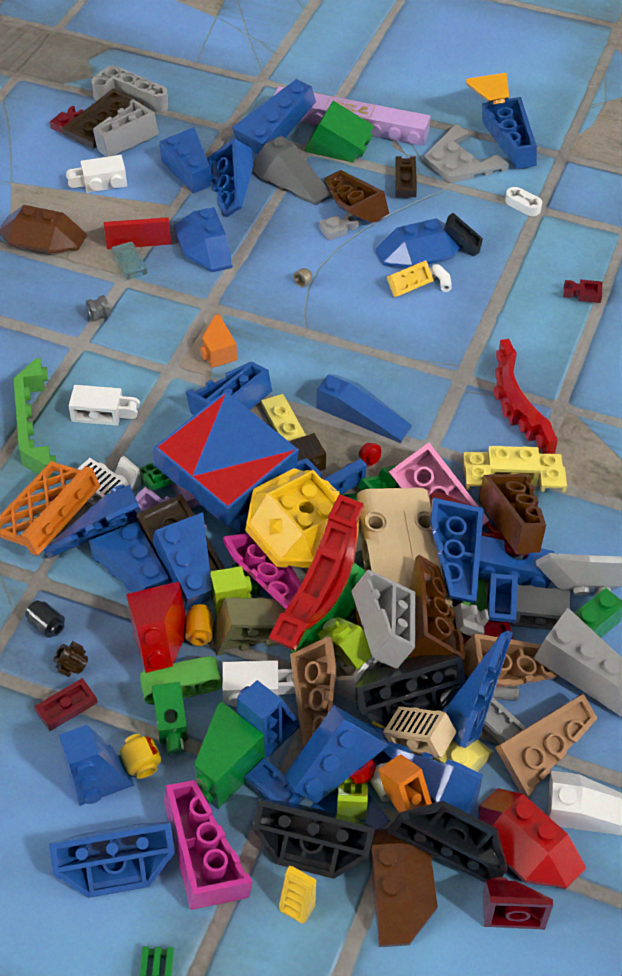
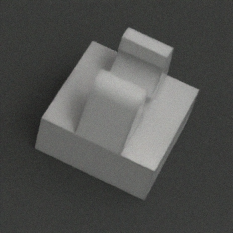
(470, 619)

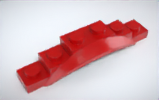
(516, 405)
(325, 576)

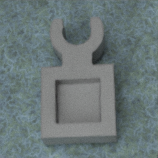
(336, 227)

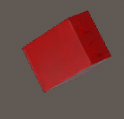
(158, 624)

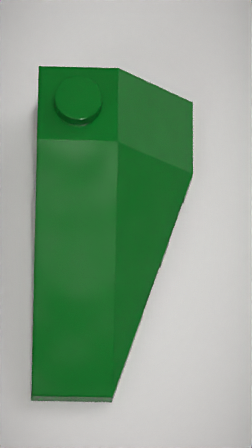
(343, 609)

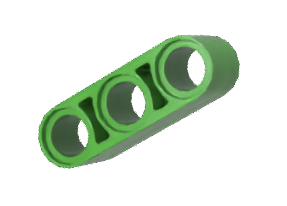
(195, 677)

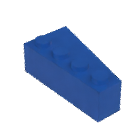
(276, 116)
(511, 130)

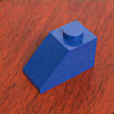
(502, 597)

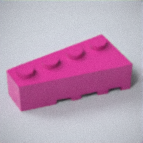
(205, 858)

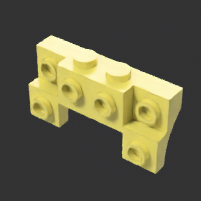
(515, 460)

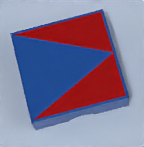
(224, 456)

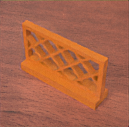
(55, 513)

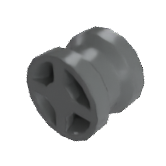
(98, 308)

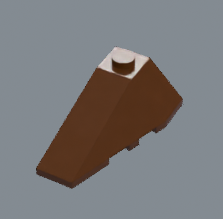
(433, 617)

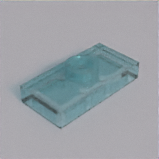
(129, 260)

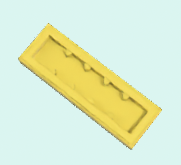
(282, 417)

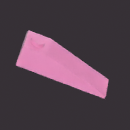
(429, 471)

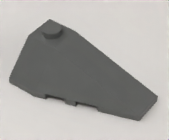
(284, 166)

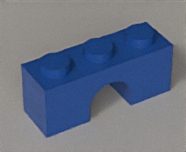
(496, 560)

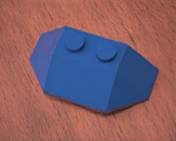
(204, 240)
(417, 243)
(113, 858)

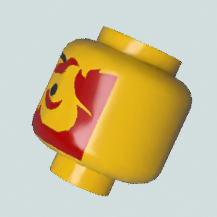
(140, 756)

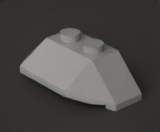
(582, 572)

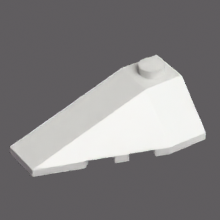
(584, 804)

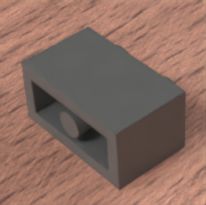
(540, 606)

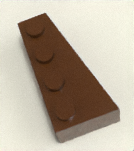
(514, 510)

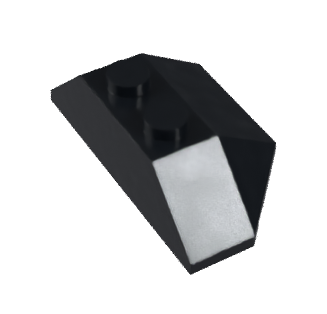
(419, 682)
(312, 837)
(453, 838)

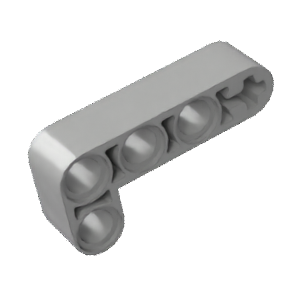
(113, 77)

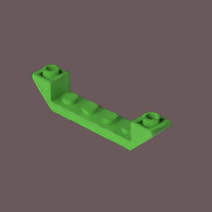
(27, 381)

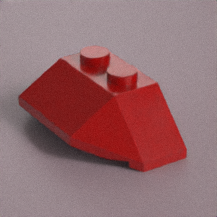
(531, 840)

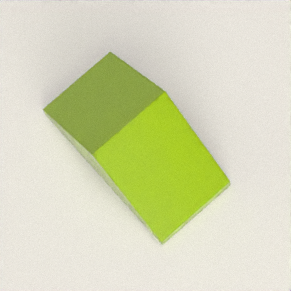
(352, 799)

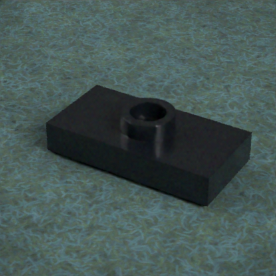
(463, 234)

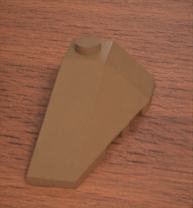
(518, 665)

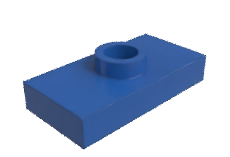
(271, 783)

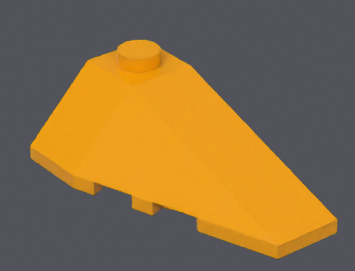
(490, 87)

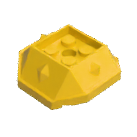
(291, 516)

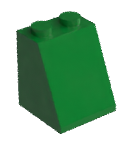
(340, 135)
(227, 755)

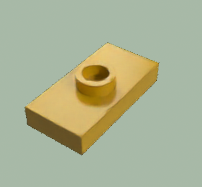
(410, 278)

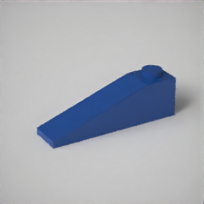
(472, 702)
(444, 781)

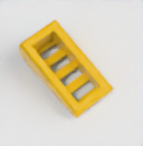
(298, 895)

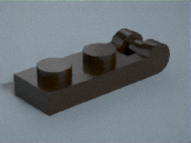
(405, 177)

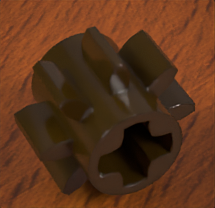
(70, 659)

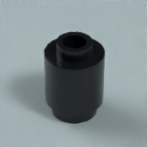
(45, 618)

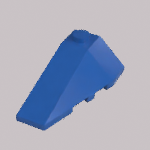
(230, 174)
(359, 406)
(107, 515)
(458, 545)

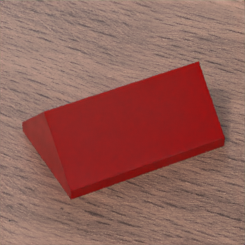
(140, 232)

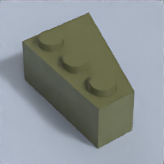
(245, 623)

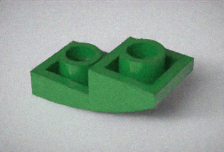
(153, 477)

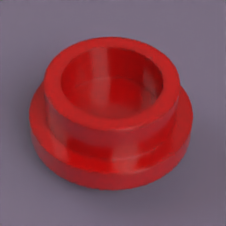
(370, 453)

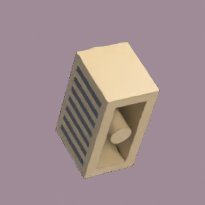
(421, 730)

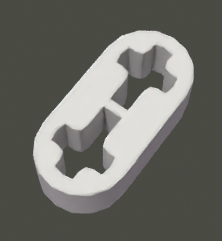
(523, 201)

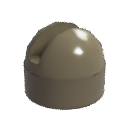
(302, 277)

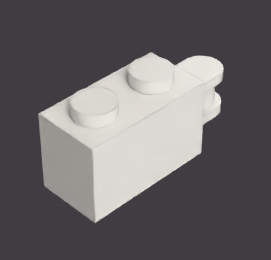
(98, 174)
(101, 405)
(244, 673)

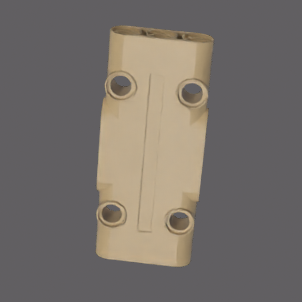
(398, 533)

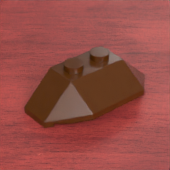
(42, 230)
(401, 889)

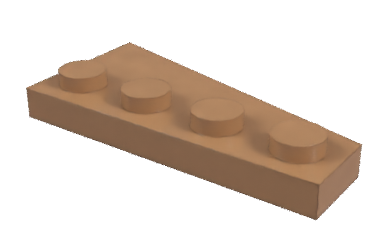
(545, 742)

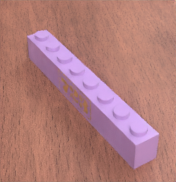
(387, 121)

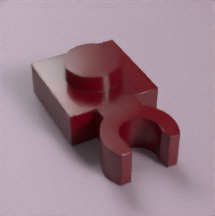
(64, 118)
(587, 290)

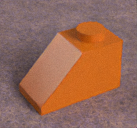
(218, 344)
(404, 784)

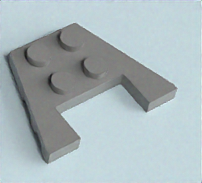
(457, 164)

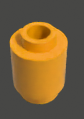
(199, 625)

